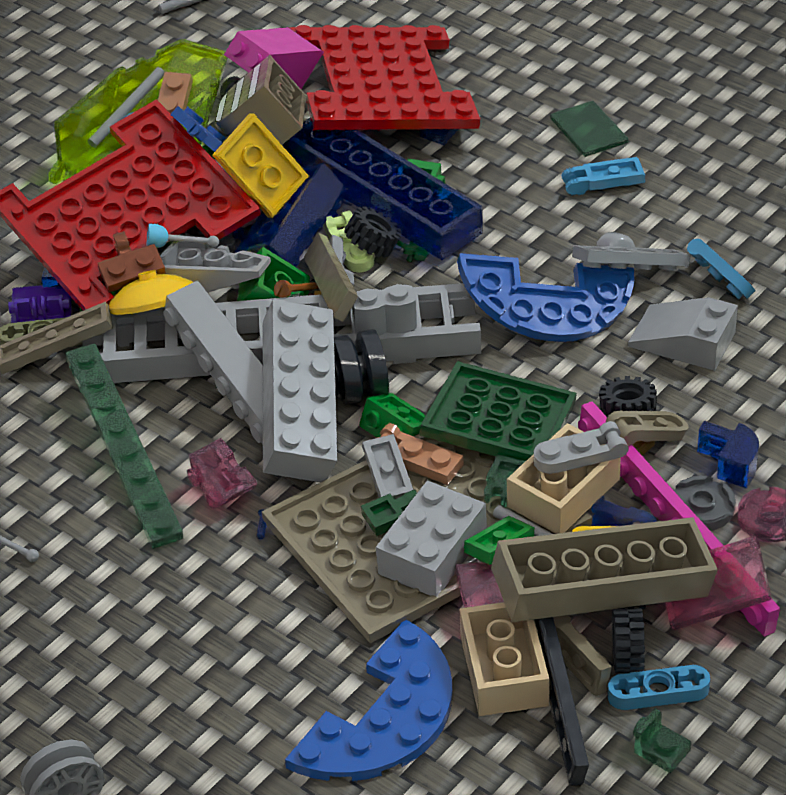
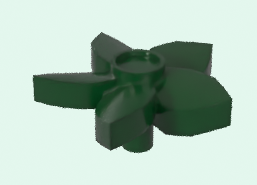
(413, 251)

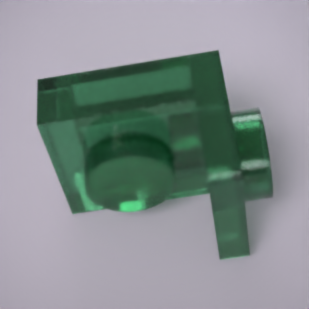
(659, 743)

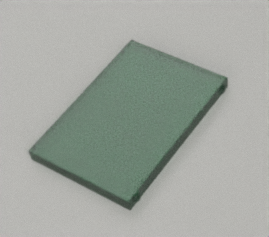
(589, 128)

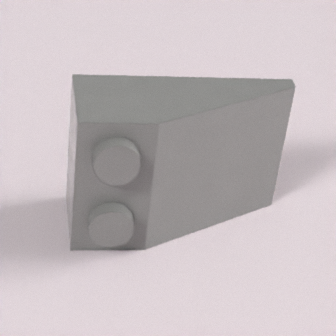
(687, 331)

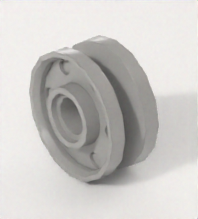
(62, 770)

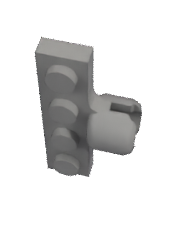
(619, 252)

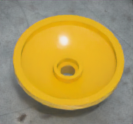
(146, 293)

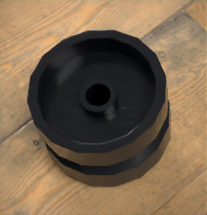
(360, 366)

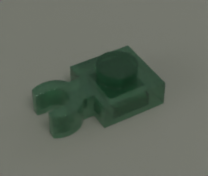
(497, 477)

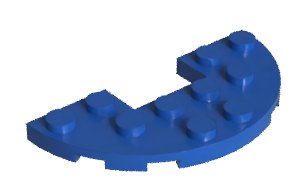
(543, 309)
(396, 726)

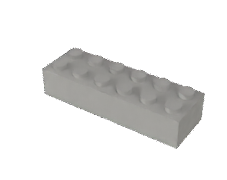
(299, 391)

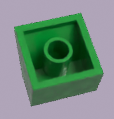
(264, 285)

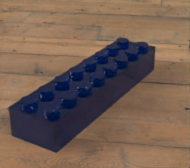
(379, 179)

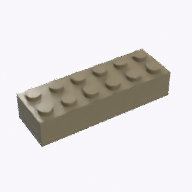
(603, 569)

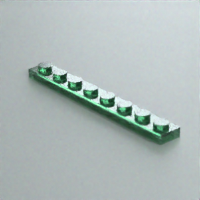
(124, 446)

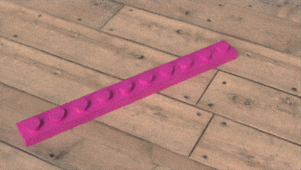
(669, 506)

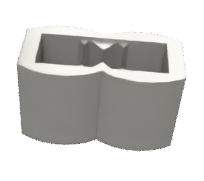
(385, 310)

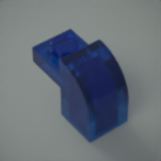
(735, 451)

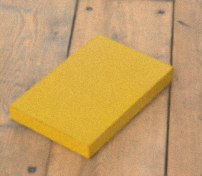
(260, 165)

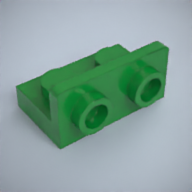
(390, 409)

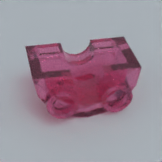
(219, 474)

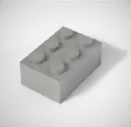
(430, 538)

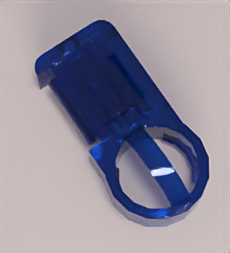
(614, 515)

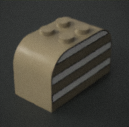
(268, 95)

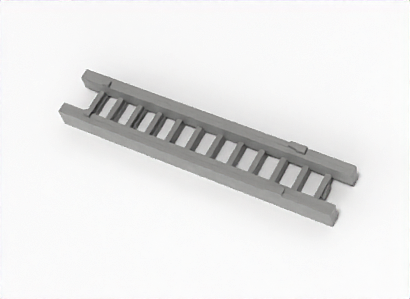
(247, 317)

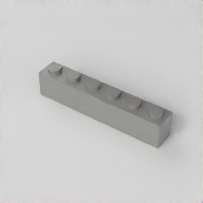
(219, 351)

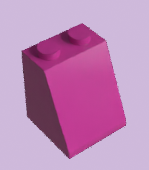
(285, 46)

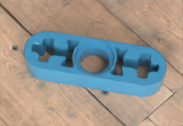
(684, 693)

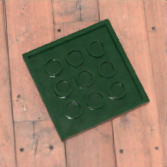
(496, 412)

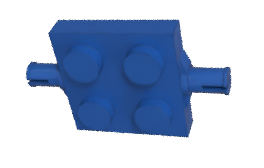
(193, 122)

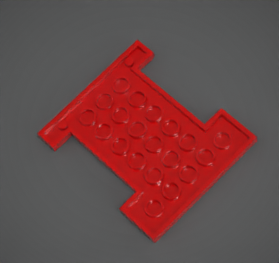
(384, 80)
(151, 179)

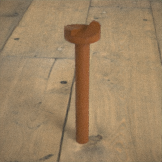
(284, 288)

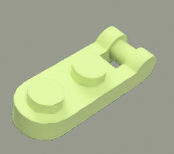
(356, 259)

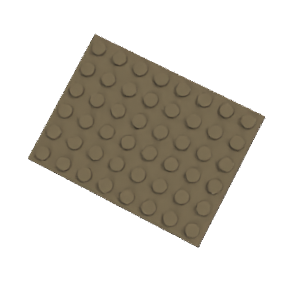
(339, 548)

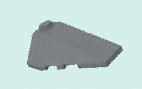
(212, 266)

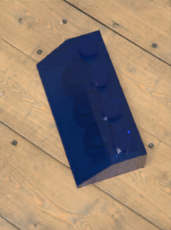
(299, 218)

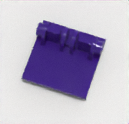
(39, 303)

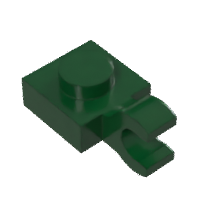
(384, 511)

